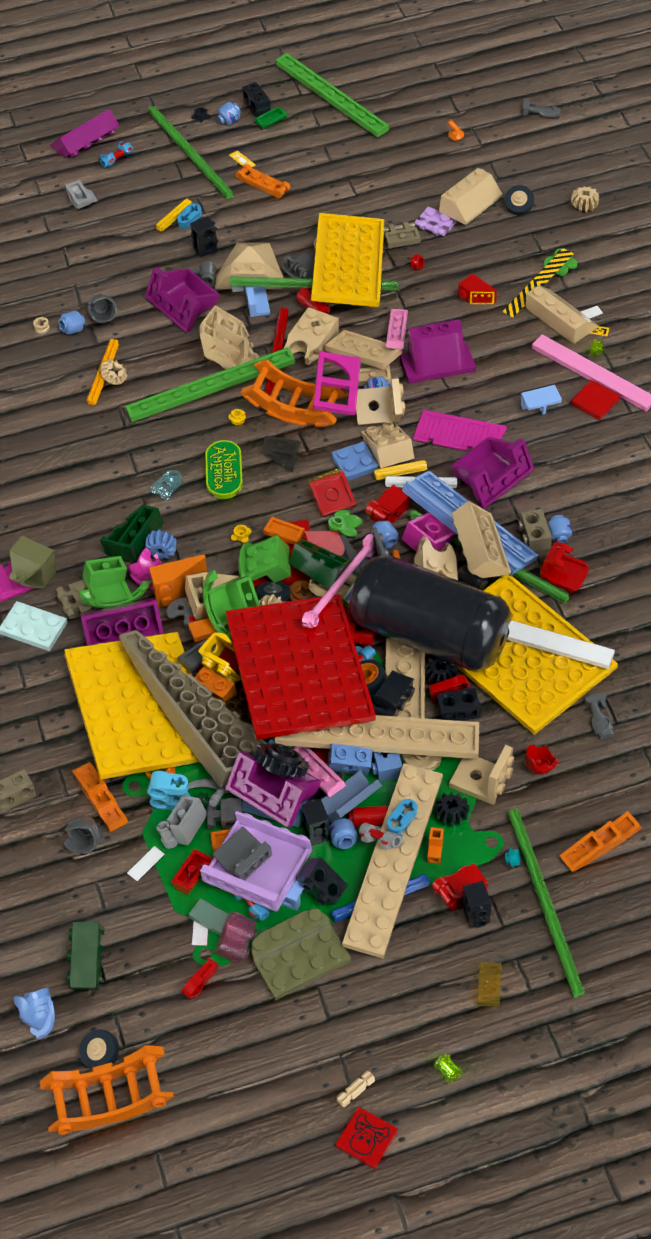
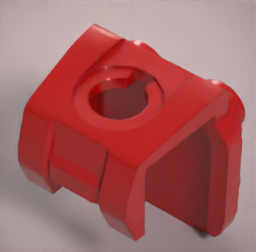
(563, 569)

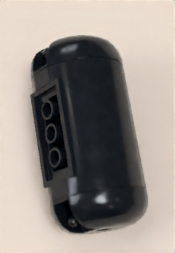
(430, 612)

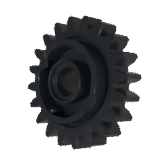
(281, 760)

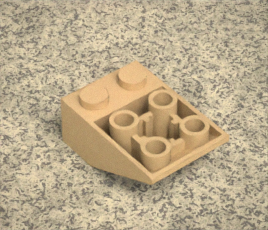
(388, 444)
(194, 591)

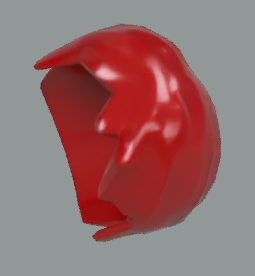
(540, 759)

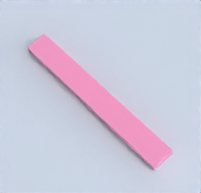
(593, 372)

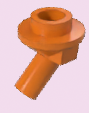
(456, 133)

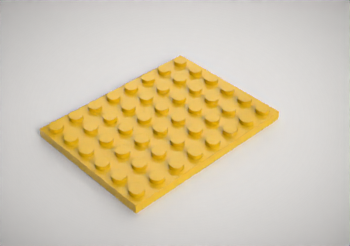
(531, 681)
(121, 714)

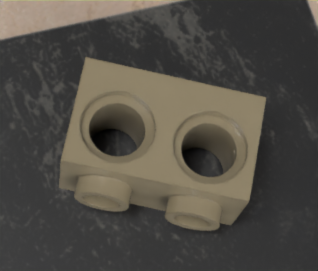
(535, 530)
(15, 790)

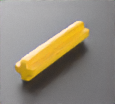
(172, 216)
(399, 470)

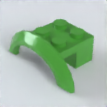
(265, 558)
(107, 584)
(230, 595)

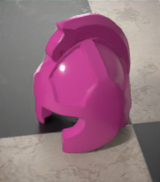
(140, 570)

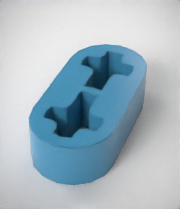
(188, 215)
(398, 814)

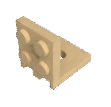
(389, 402)
(491, 775)

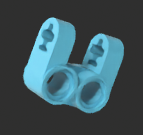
(164, 791)

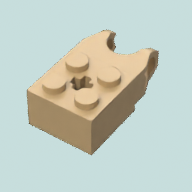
(312, 334)
(440, 562)

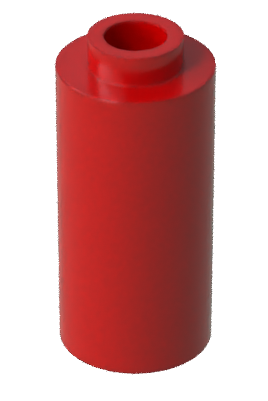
(304, 299)
(372, 815)

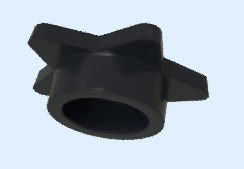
(201, 114)

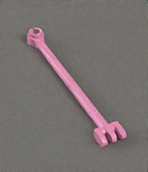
(311, 618)

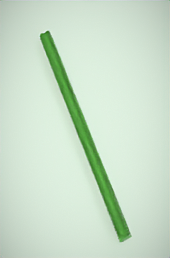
(191, 153)
(292, 282)
(527, 578)
(546, 903)

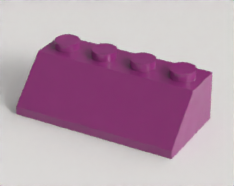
(86, 133)
(109, 623)

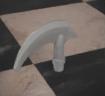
(210, 783)

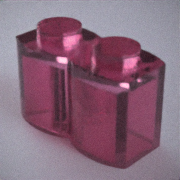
(235, 937)

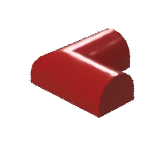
(190, 871)

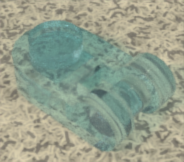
(171, 479)

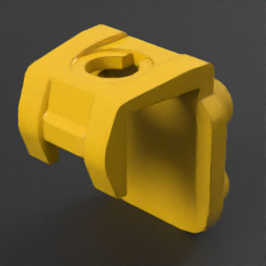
(211, 659)

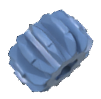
(161, 544)

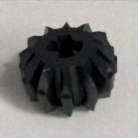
(439, 670)
(451, 809)

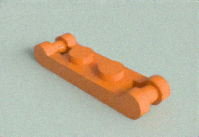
(262, 181)

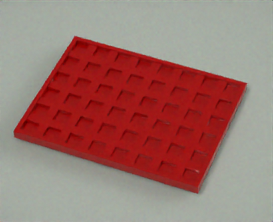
(299, 674)

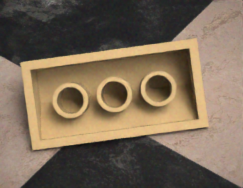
(470, 196)
(559, 314)
(480, 541)

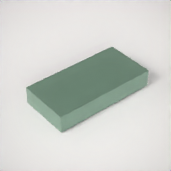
(209, 916)

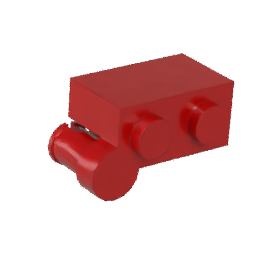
(389, 506)
(451, 886)

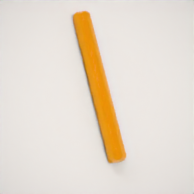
(99, 380)

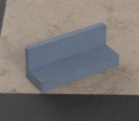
(354, 792)

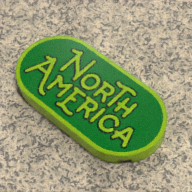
(224, 469)

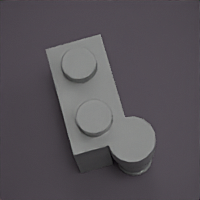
(182, 822)

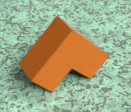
(435, 845)

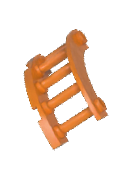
(289, 412)
(105, 1074)

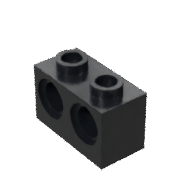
(256, 99)
(204, 236)
(459, 709)
(315, 821)
(326, 885)
(476, 904)

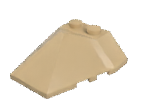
(249, 261)
(225, 339)

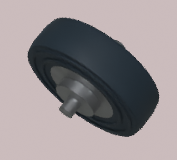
(270, 587)

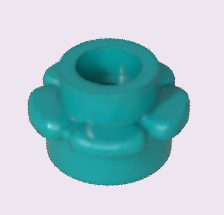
(513, 857)

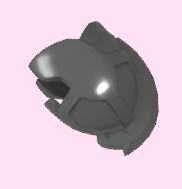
(102, 308)
(83, 835)

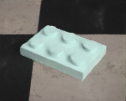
(33, 626)

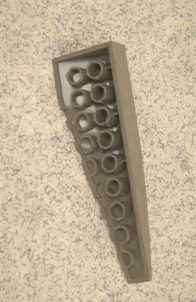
(199, 718)

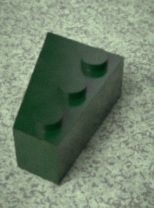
(130, 537)
(318, 562)
(85, 955)

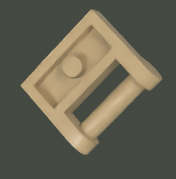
(368, 371)

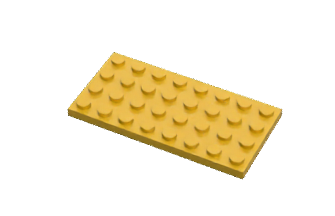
(348, 260)

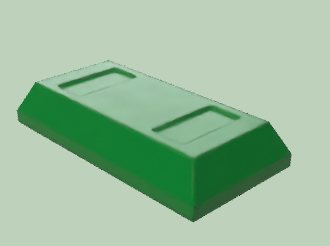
(271, 117)

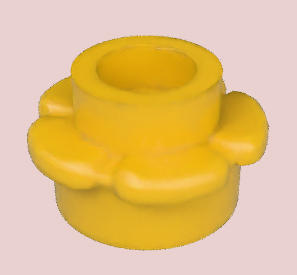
(237, 417)

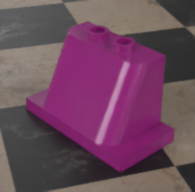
(180, 295)
(436, 352)
(493, 468)
(268, 792)

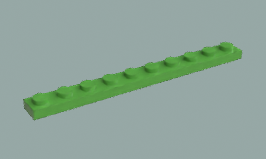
(332, 95)
(205, 386)

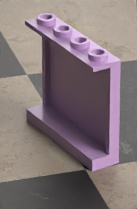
(274, 877)

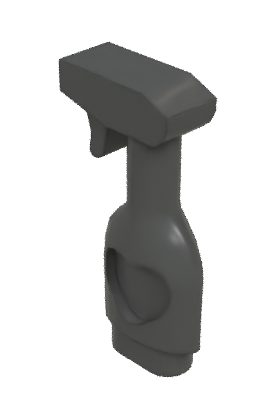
(546, 111)
(601, 723)

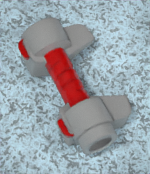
(388, 839)

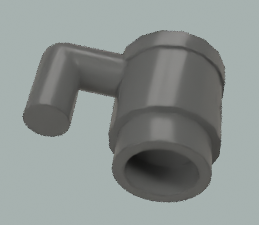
(206, 272)

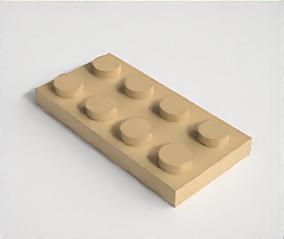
(367, 349)

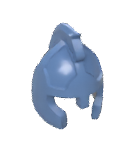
(37, 1011)

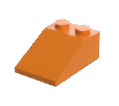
(170, 578)

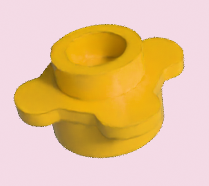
(241, 529)

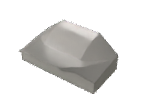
(79, 194)

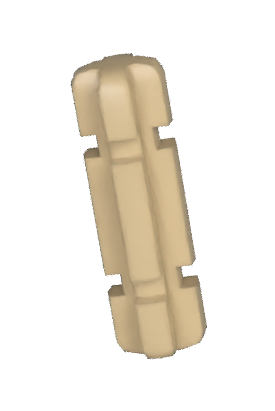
(355, 1088)

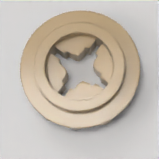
(109, 375)

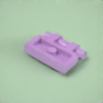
(435, 222)

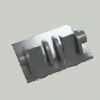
(300, 267)

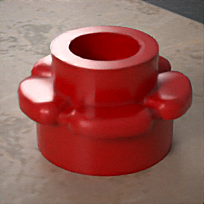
(417, 262)

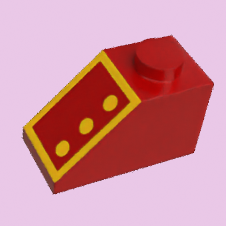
(476, 291)

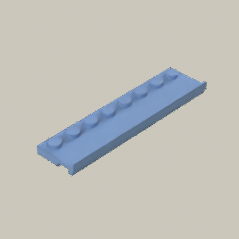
(443, 500)

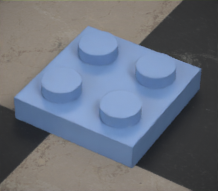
(355, 460)

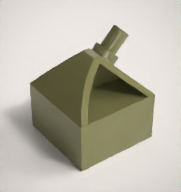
(32, 563)

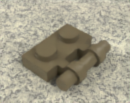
(401, 235)
(64, 597)

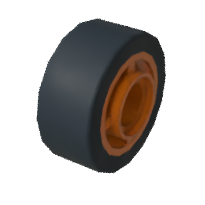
(374, 675)

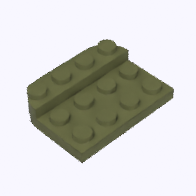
(297, 952)

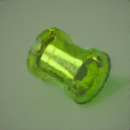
(448, 1067)

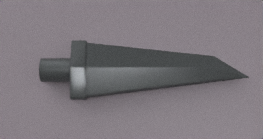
(350, 553)

